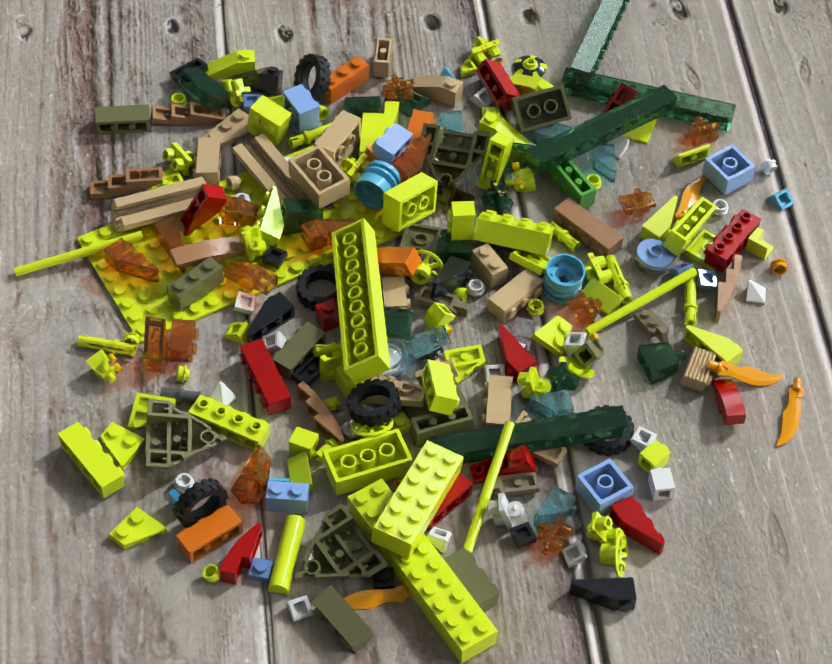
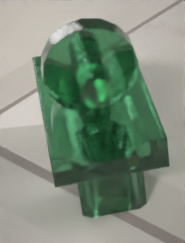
(496, 198)
(562, 378)

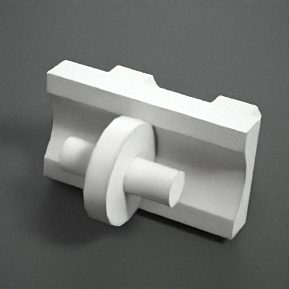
(504, 511)

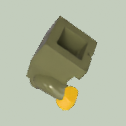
(590, 352)

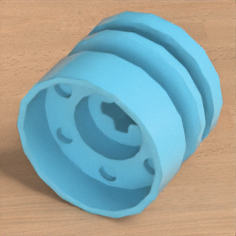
(374, 181)
(563, 278)

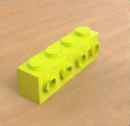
(688, 226)
(235, 425)
(91, 459)

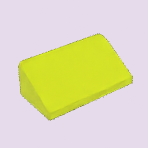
(691, 156)
(609, 299)
(299, 469)

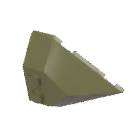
(453, 152)
(175, 435)
(339, 550)

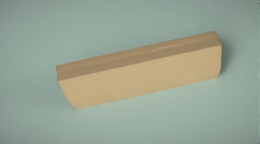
(268, 167)
(154, 204)

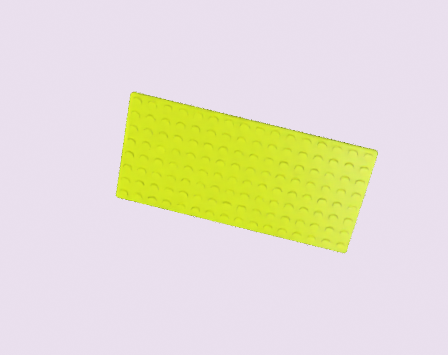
(144, 298)

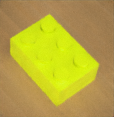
(409, 202)

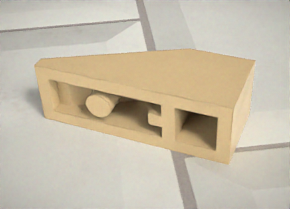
(440, 88)

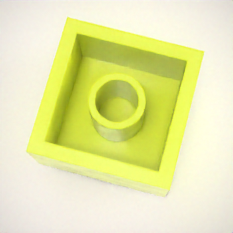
(268, 119)

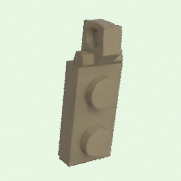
(451, 301)
(652, 325)
(516, 484)

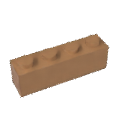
(587, 228)

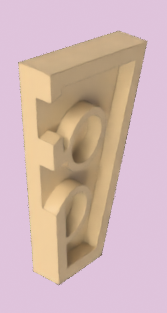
(231, 128)

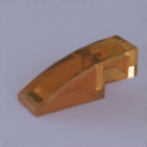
(251, 276)

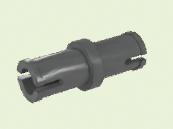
(180, 394)

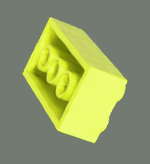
(513, 232)
(367, 461)

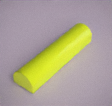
(287, 554)

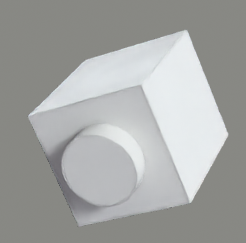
(661, 484)

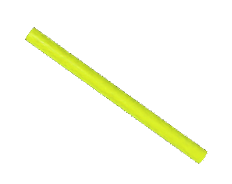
(73, 255)
(641, 301)
(488, 486)

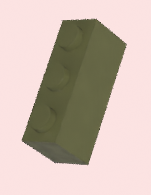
(122, 119)
(195, 284)
(298, 349)
(440, 424)
(473, 578)
(342, 619)

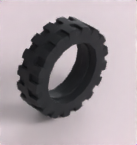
(322, 75)
(314, 273)
(376, 416)
(612, 447)
(194, 495)

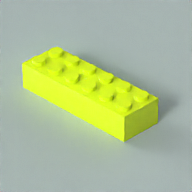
(417, 499)

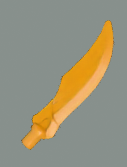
(690, 196)
(744, 374)
(792, 413)
(372, 598)

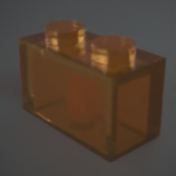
(182, 341)

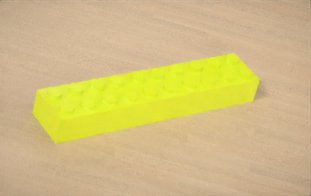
(360, 301)
(429, 580)

